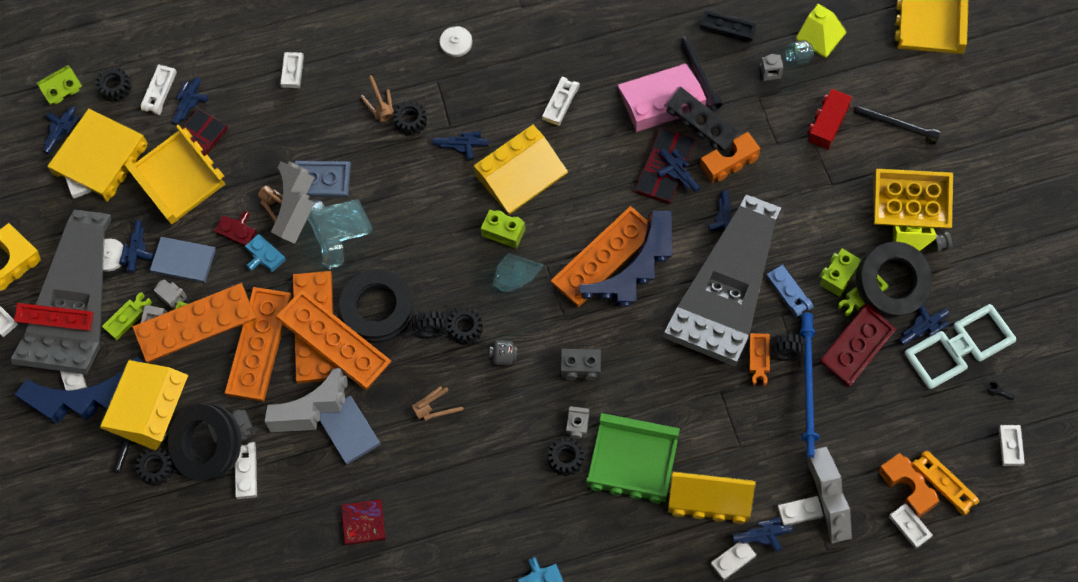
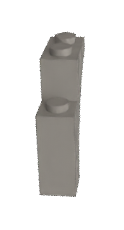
(295, 202)
(306, 411)
(830, 491)

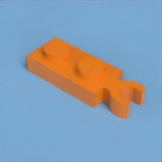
(759, 357)

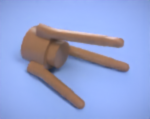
(383, 111)
(269, 196)
(423, 408)

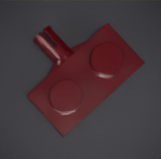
(236, 229)

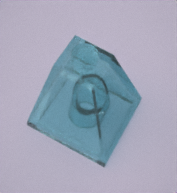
(515, 272)

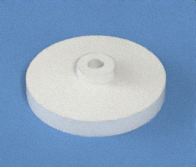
(455, 41)
(112, 254)

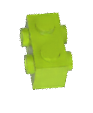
(58, 82)
(503, 228)
(840, 272)

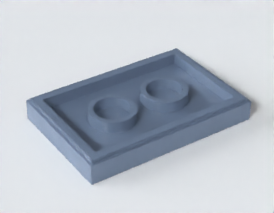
(330, 178)
(183, 259)
(349, 431)

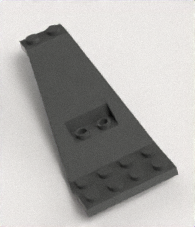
(71, 283)
(723, 297)

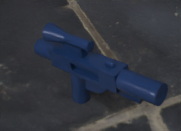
(189, 99)
(59, 126)
(463, 144)
(676, 170)
(724, 216)
(136, 249)
(924, 323)
(764, 535)

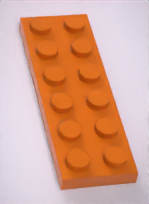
(603, 255)
(194, 322)
(333, 339)
(257, 346)
(309, 363)

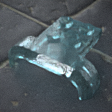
(337, 224)

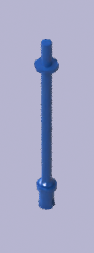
(807, 333)

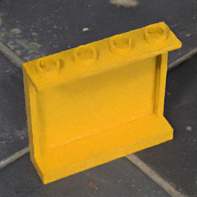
(932, 25)
(98, 154)
(177, 175)

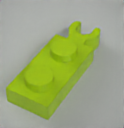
(855, 300)
(126, 317)

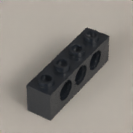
(725, 132)

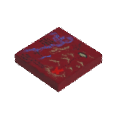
(363, 522)

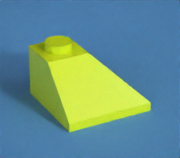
(822, 31)
(915, 236)

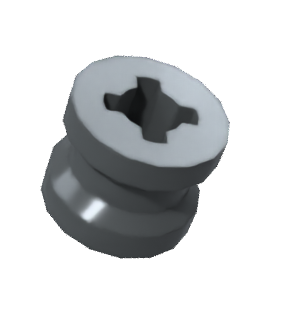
(942, 241)

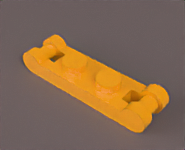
(945, 482)

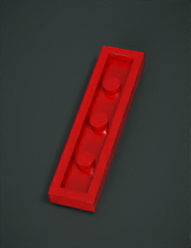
(54, 317)

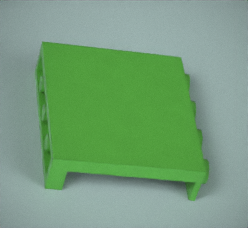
(633, 458)

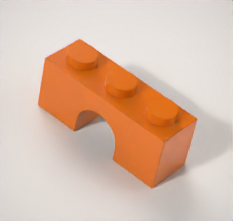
(718, 166)
(900, 471)

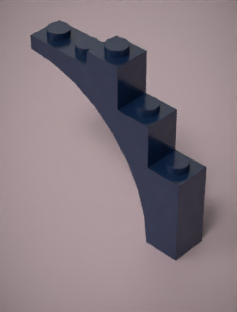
(655, 246)
(55, 403)

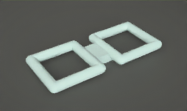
(960, 346)

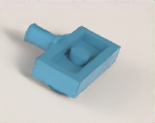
(263, 254)
(538, 574)

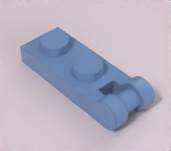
(789, 290)

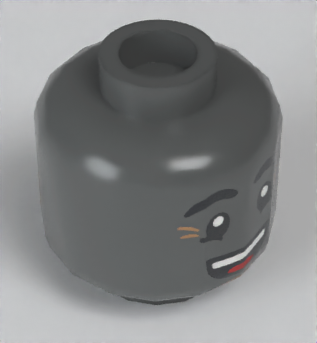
(502, 352)

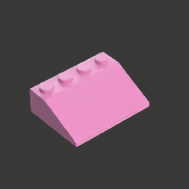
(648, 94)

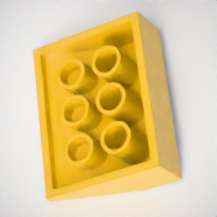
(520, 169)
(913, 198)
(144, 403)
(711, 497)

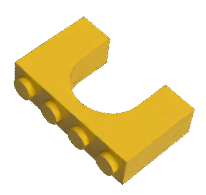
(21, 253)

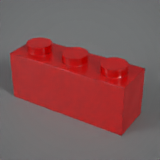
(829, 118)

